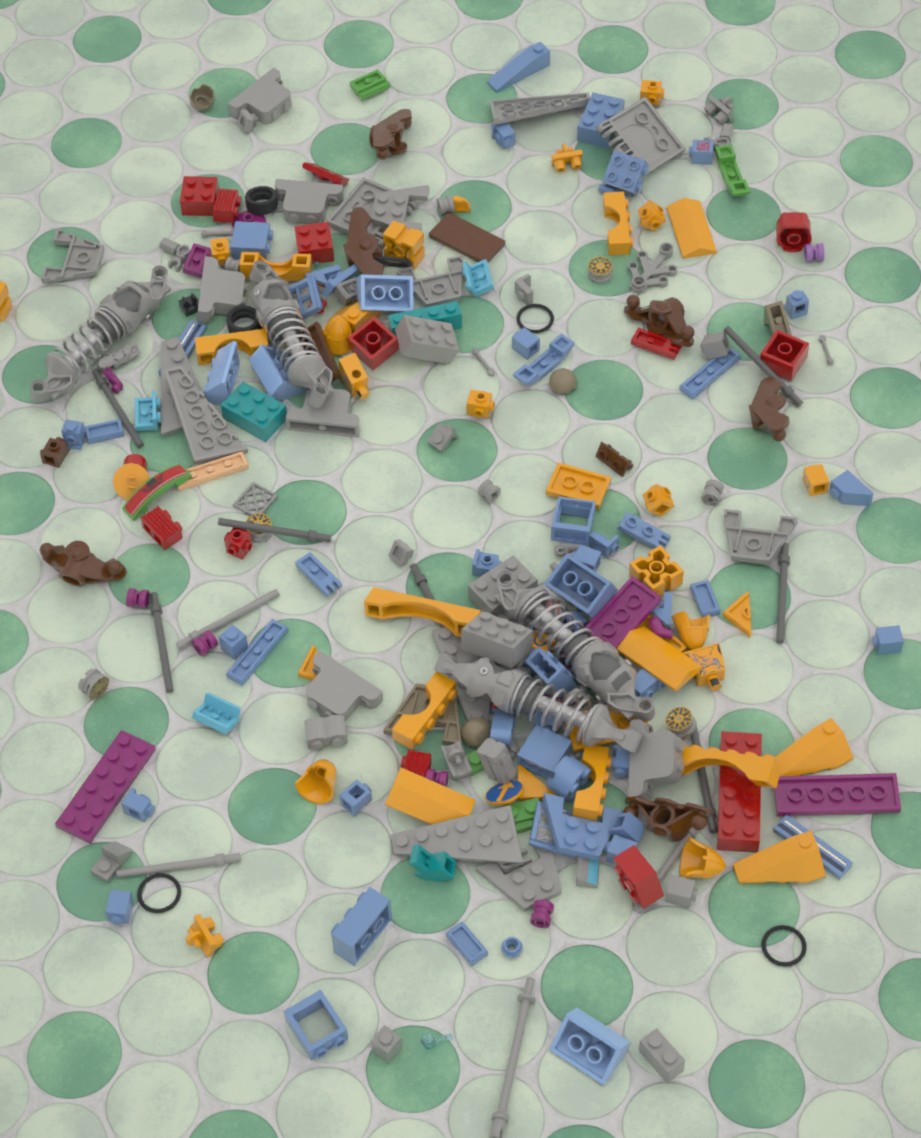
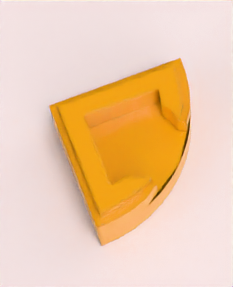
(461, 204)

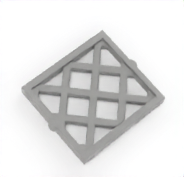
(264, 507)

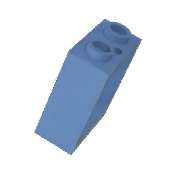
(569, 532)
(307, 1007)

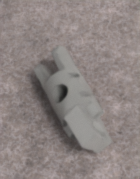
(119, 357)

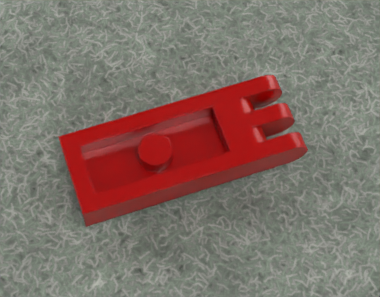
(323, 174)
(655, 343)

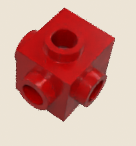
(238, 542)

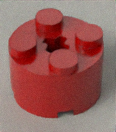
(793, 231)

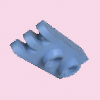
(338, 278)
(643, 531)
(318, 574)

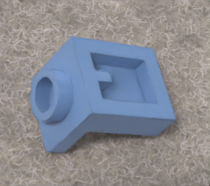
(602, 544)

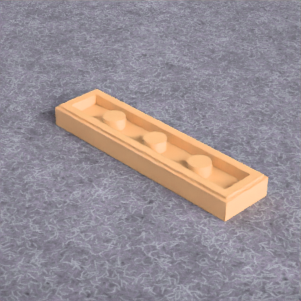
(215, 469)

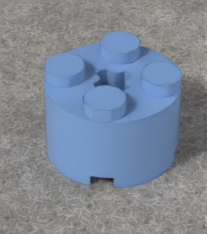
(568, 778)

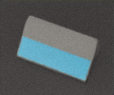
(587, 872)

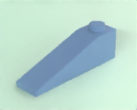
(521, 65)

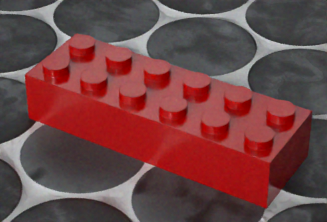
(738, 798)

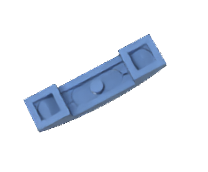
(546, 362)

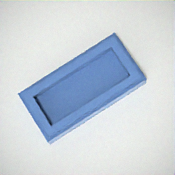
(104, 431)
(705, 598)
(466, 943)

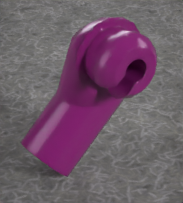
(117, 385)
(658, 629)

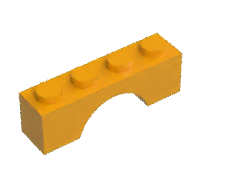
(618, 237)
(289, 271)
(246, 341)
(412, 728)
(587, 801)

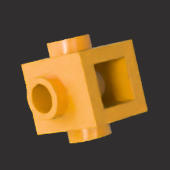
(652, 91)
(651, 215)
(480, 404)
(658, 500)

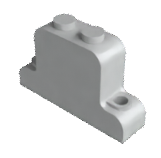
(264, 98)
(307, 201)
(219, 290)
(330, 419)
(338, 689)
(655, 761)

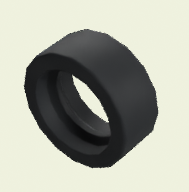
(259, 193)
(242, 312)

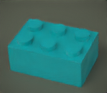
(254, 411)

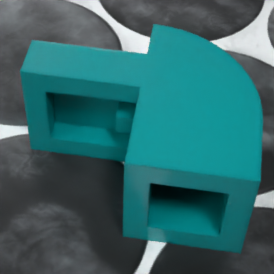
(430, 866)

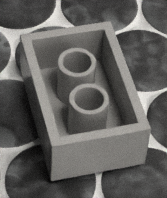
(426, 339)
(484, 588)
(497, 639)

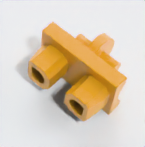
(565, 156)
(201, 937)

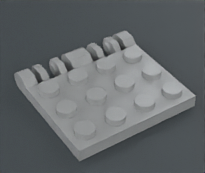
(642, 134)
(362, 196)

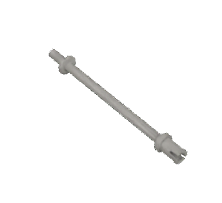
(500, 1117)

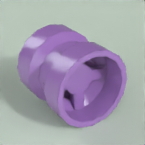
(814, 252)

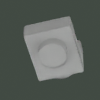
(523, 289)
(442, 436)

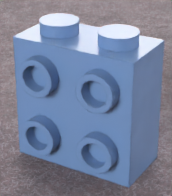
(625, 173)
(251, 238)
(552, 670)
(543, 751)

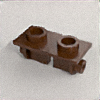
(612, 459)

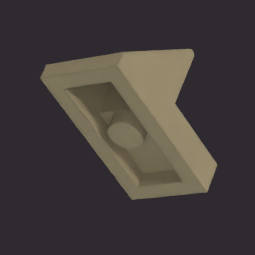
(776, 318)

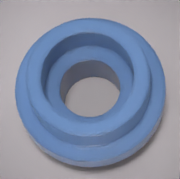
(511, 941)

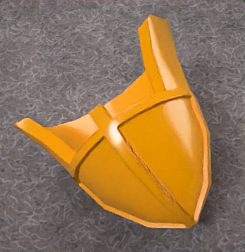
(336, 334)
(693, 631)
(318, 782)
(699, 861)

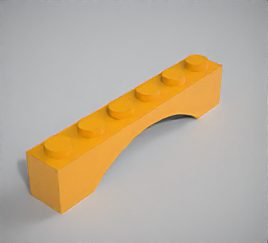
(390, 604)
(760, 770)

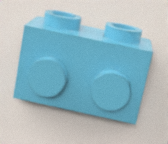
(478, 277)
(147, 413)
(217, 713)

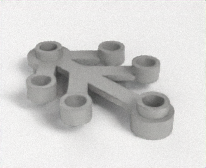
(641, 282)

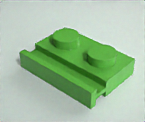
(369, 84)
(524, 814)

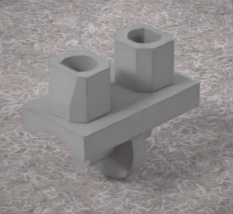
(722, 107)
(456, 760)

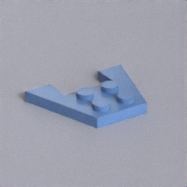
(575, 834)

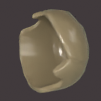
(202, 97)
(562, 381)
(475, 732)

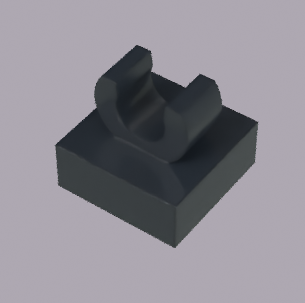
(189, 304)

